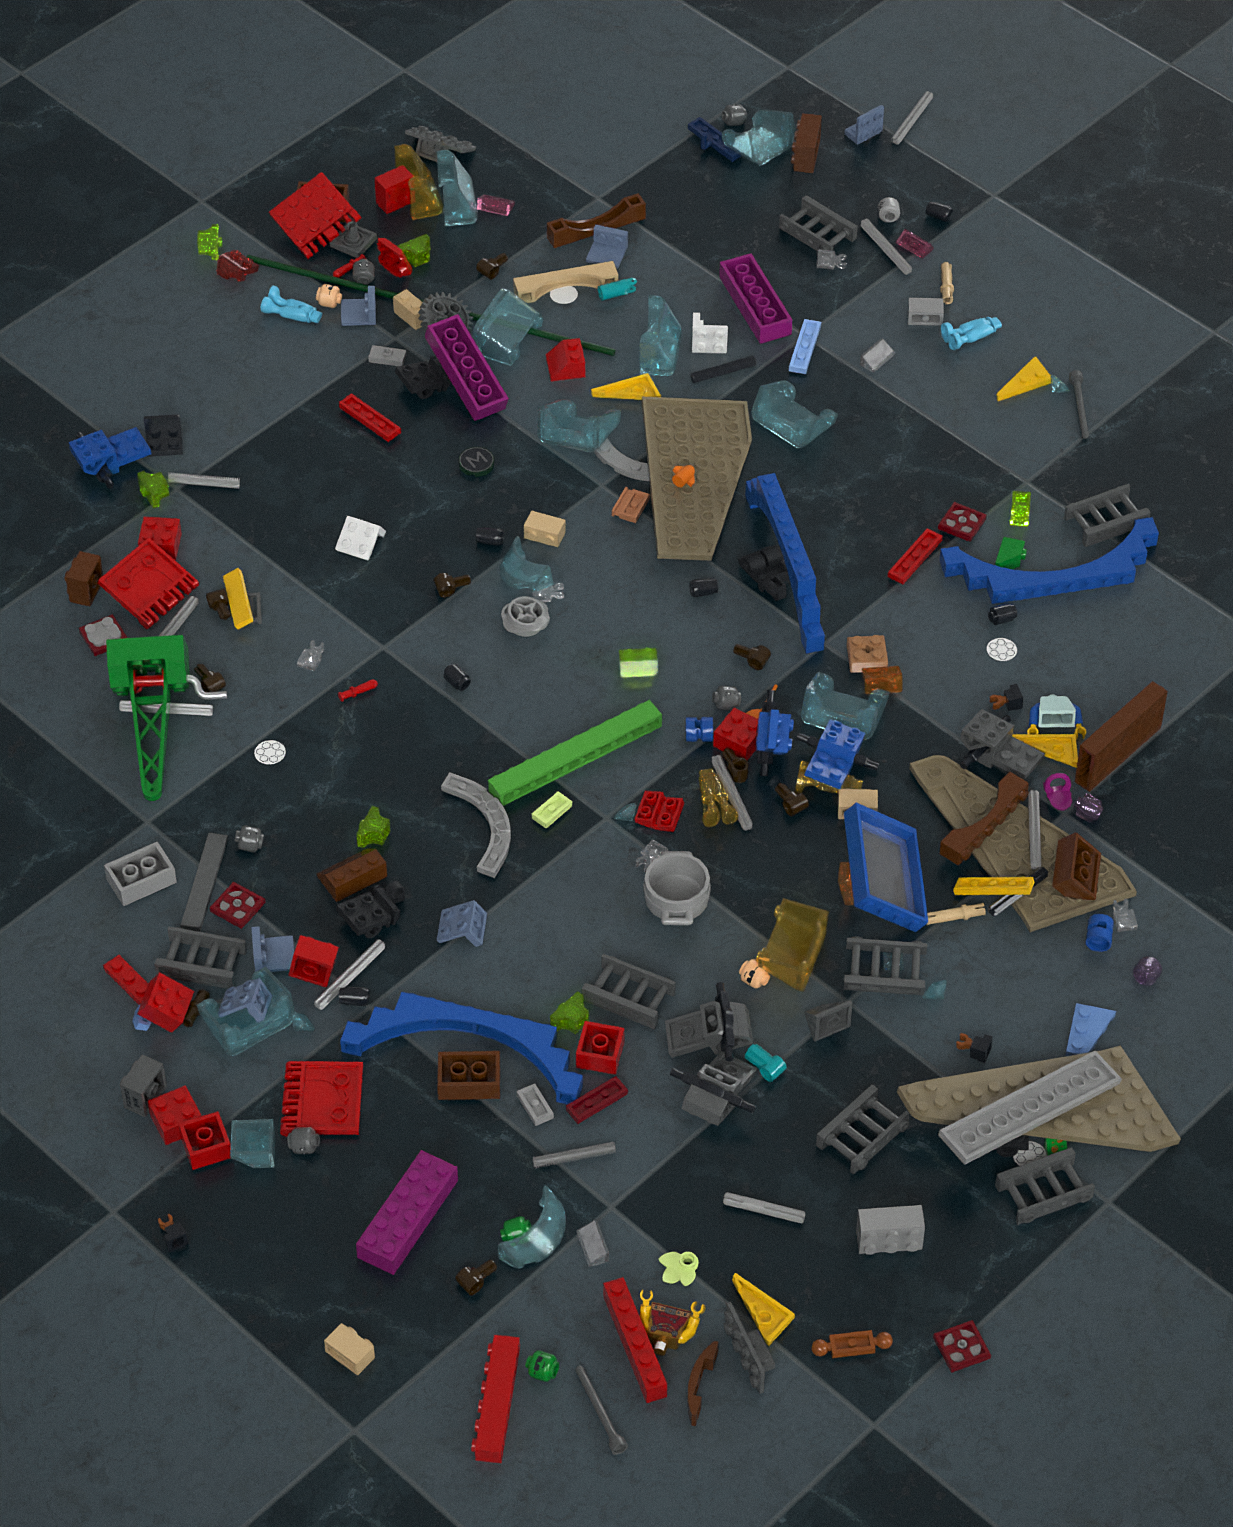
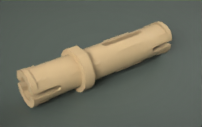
(947, 287)
(963, 912)

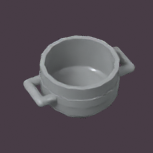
(677, 887)

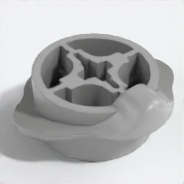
(525, 620)

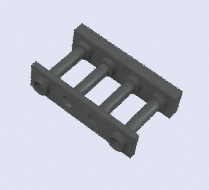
(819, 214)
(1105, 529)
(195, 973)
(874, 982)
(628, 1008)
(853, 1112)
(1044, 1167)

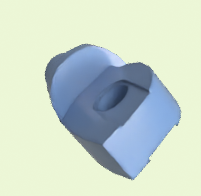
(139, 1022)

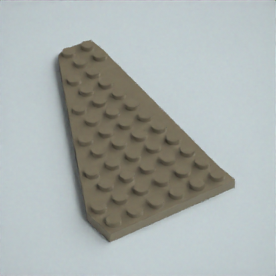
(1006, 853)
(1116, 1118)

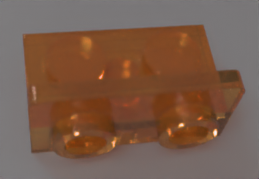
(882, 678)
(845, 883)

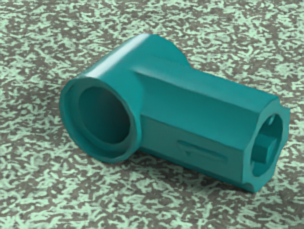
(769, 1065)

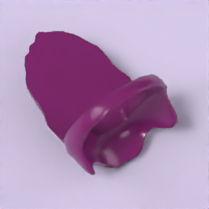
(1058, 795)

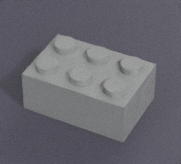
(140, 873)
(890, 1229)

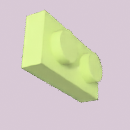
(552, 809)

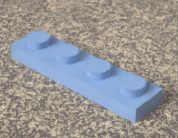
(805, 346)

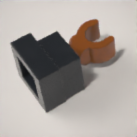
(1012, 699)
(979, 1047)
(175, 1234)

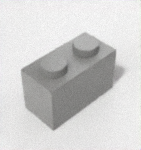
(925, 311)

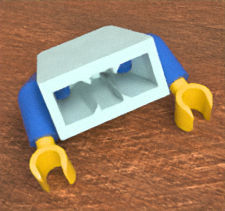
(1056, 712)

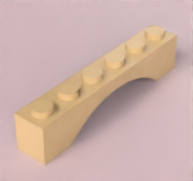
(532, 287)

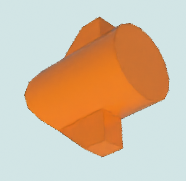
(683, 475)

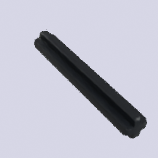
(723, 369)
(1006, 900)

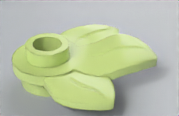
(677, 1270)

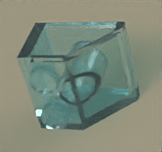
(253, 1142)

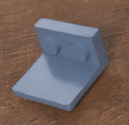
(866, 126)
(608, 245)
(359, 310)
(463, 920)
(272, 952)
(250, 995)

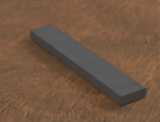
(204, 882)

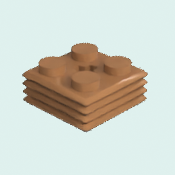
(866, 652)

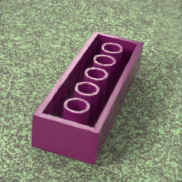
(755, 298)
(466, 367)
(407, 1212)

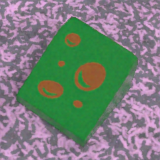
(1053, 1145)

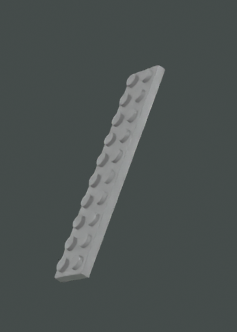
(1029, 1107)

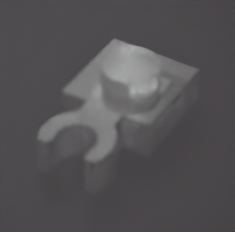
(827, 259)
(545, 594)
(311, 658)
(650, 853)
(1123, 918)

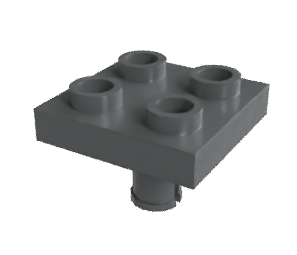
(353, 240)

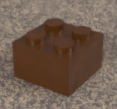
(83, 578)

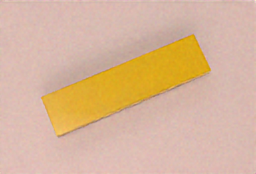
(238, 598)
(994, 886)

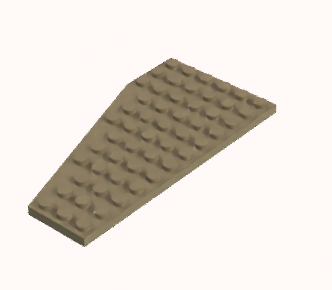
(712, 439)

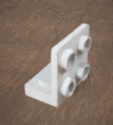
(708, 337)
(358, 538)

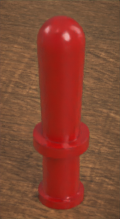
(347, 267)
(353, 691)

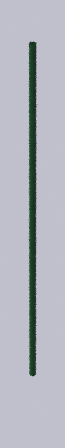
(385, 293)

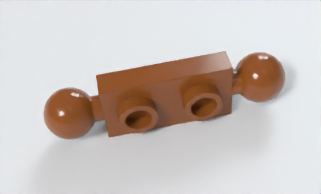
(852, 1344)

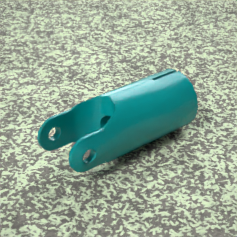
(616, 288)

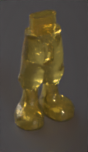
(803, 781)
(711, 791)

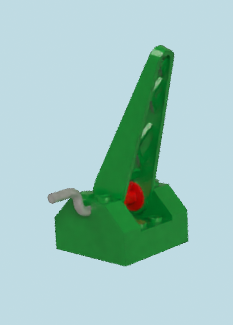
(127, 665)

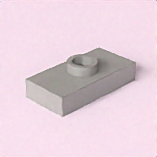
(387, 356)
(535, 1104)

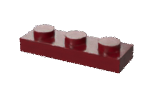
(596, 1100)

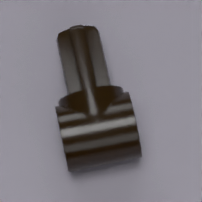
(490, 266)
(446, 583)
(219, 601)
(755, 657)
(209, 680)
(736, 765)
(792, 801)
(472, 1278)

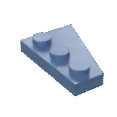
(1087, 1028)

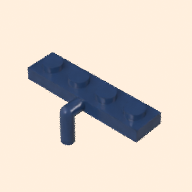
(711, 137)

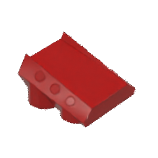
(393, 258)

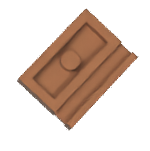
(630, 504)

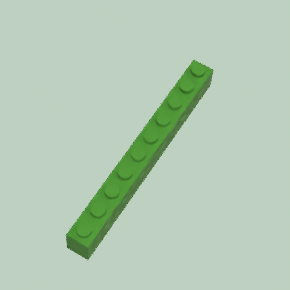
(575, 753)

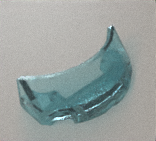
(522, 573)
(540, 1238)

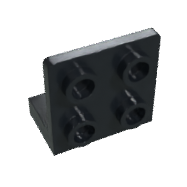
(164, 435)

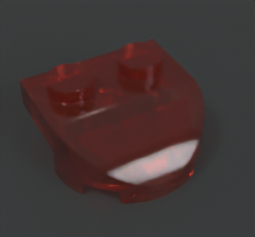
(235, 265)

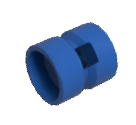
(699, 729)
(1099, 932)

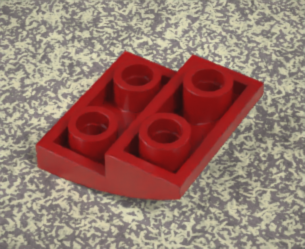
(659, 811)

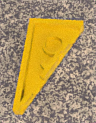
(1028, 378)
(629, 388)
(1055, 746)
(766, 1312)

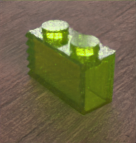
(638, 662)

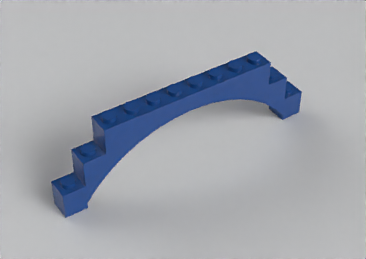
(767, 495)
(1010, 585)
(421, 1013)

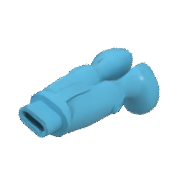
(289, 308)
(969, 331)

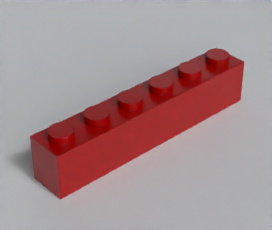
(635, 1340)
(497, 1399)

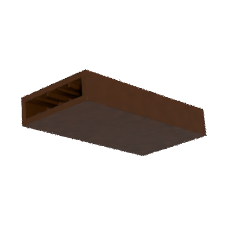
(1120, 736)

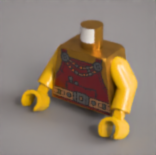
(668, 1325)

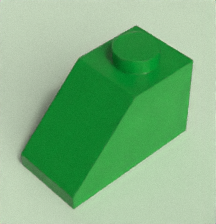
(1011, 553)

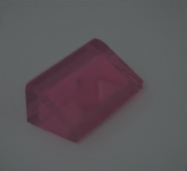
(495, 205)
(914, 244)

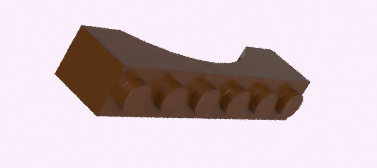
(625, 212)
(961, 842)

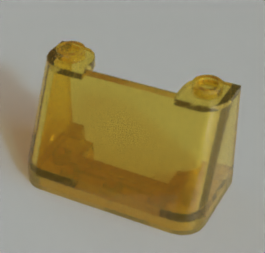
(423, 191)
(794, 943)

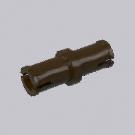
(192, 1012)

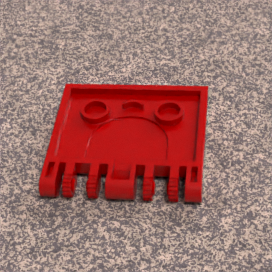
(313, 212)
(146, 581)
(324, 1098)

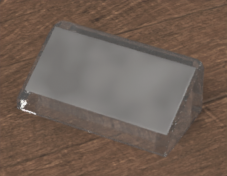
(876, 355)
(593, 1244)

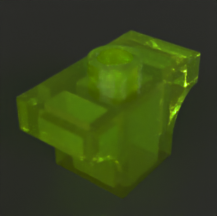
(209, 242)
(417, 250)
(153, 487)
(1020, 508)
(373, 829)
(570, 1014)

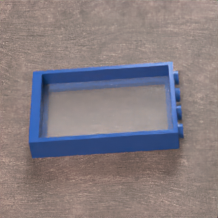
(885, 867)

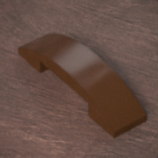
(705, 1361)

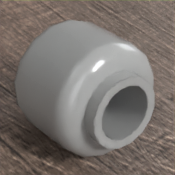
(888, 209)

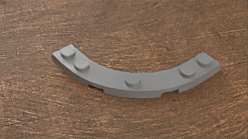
(624, 465)
(493, 812)

